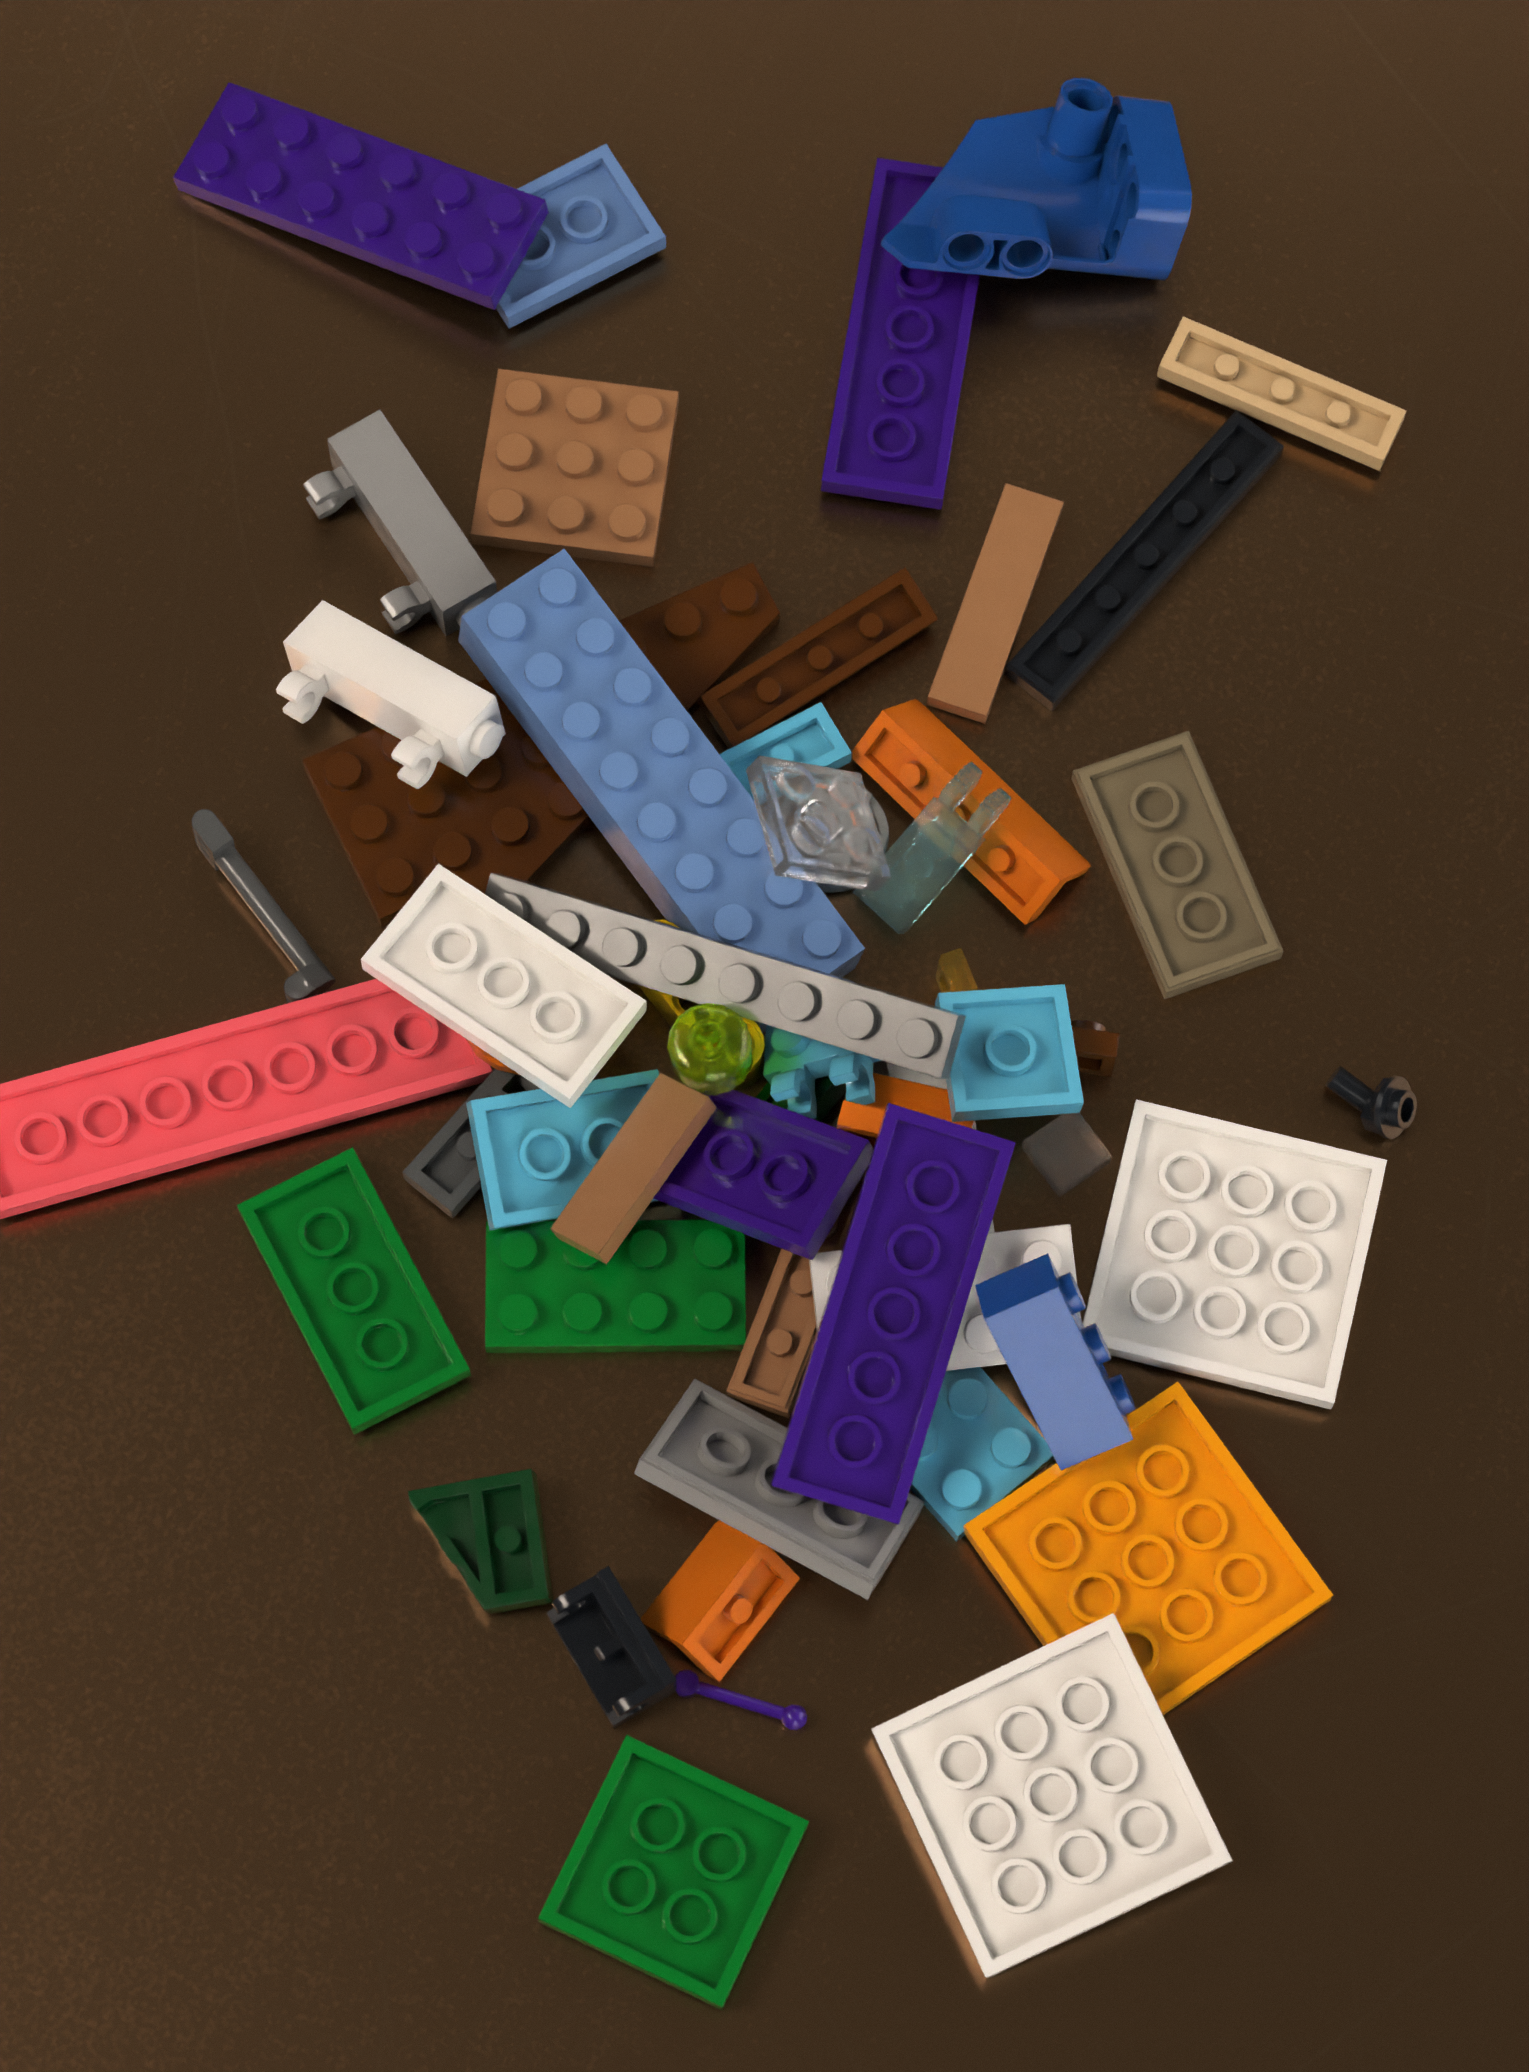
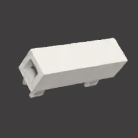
(393, 688)

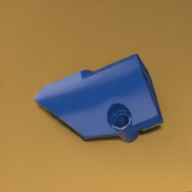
(1057, 188)

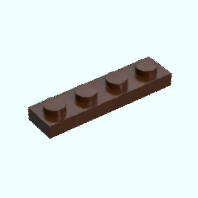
(817, 659)

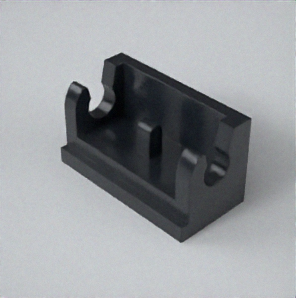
(611, 1648)

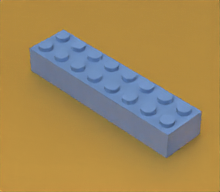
(645, 769)

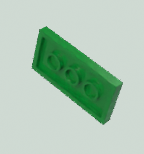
(353, 1290)
(660, 1292)

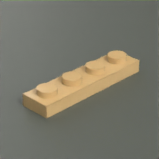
(1281, 393)

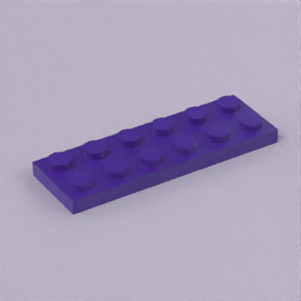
(361, 195)
(899, 361)
(893, 1313)

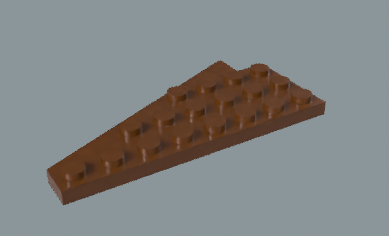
(513, 806)

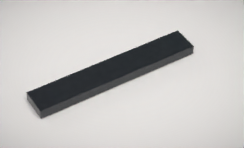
(1143, 560)

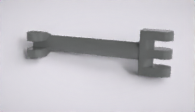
(219, 849)

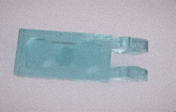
(933, 851)

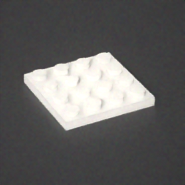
(1234, 1253)
(1051, 1795)

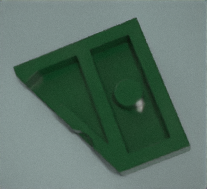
(492, 1537)

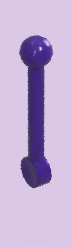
(688, 1685)

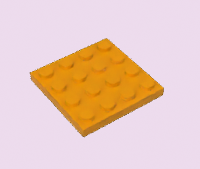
(1163, 1541)

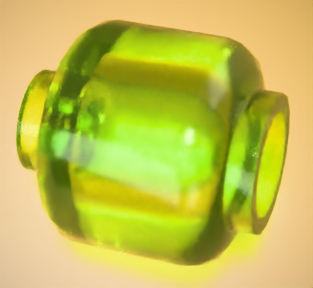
(717, 1068)

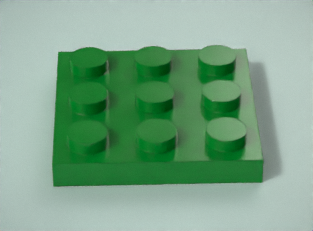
(673, 1872)

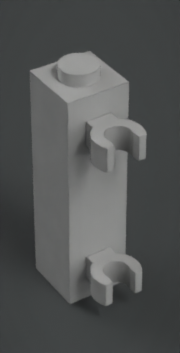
(409, 520)

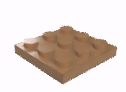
(575, 467)

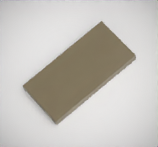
(1176, 865)

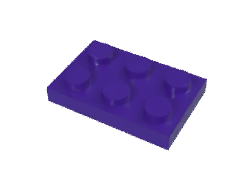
(768, 1173)

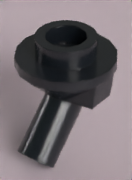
(1385, 1109)

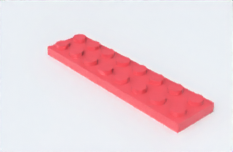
(222, 1092)

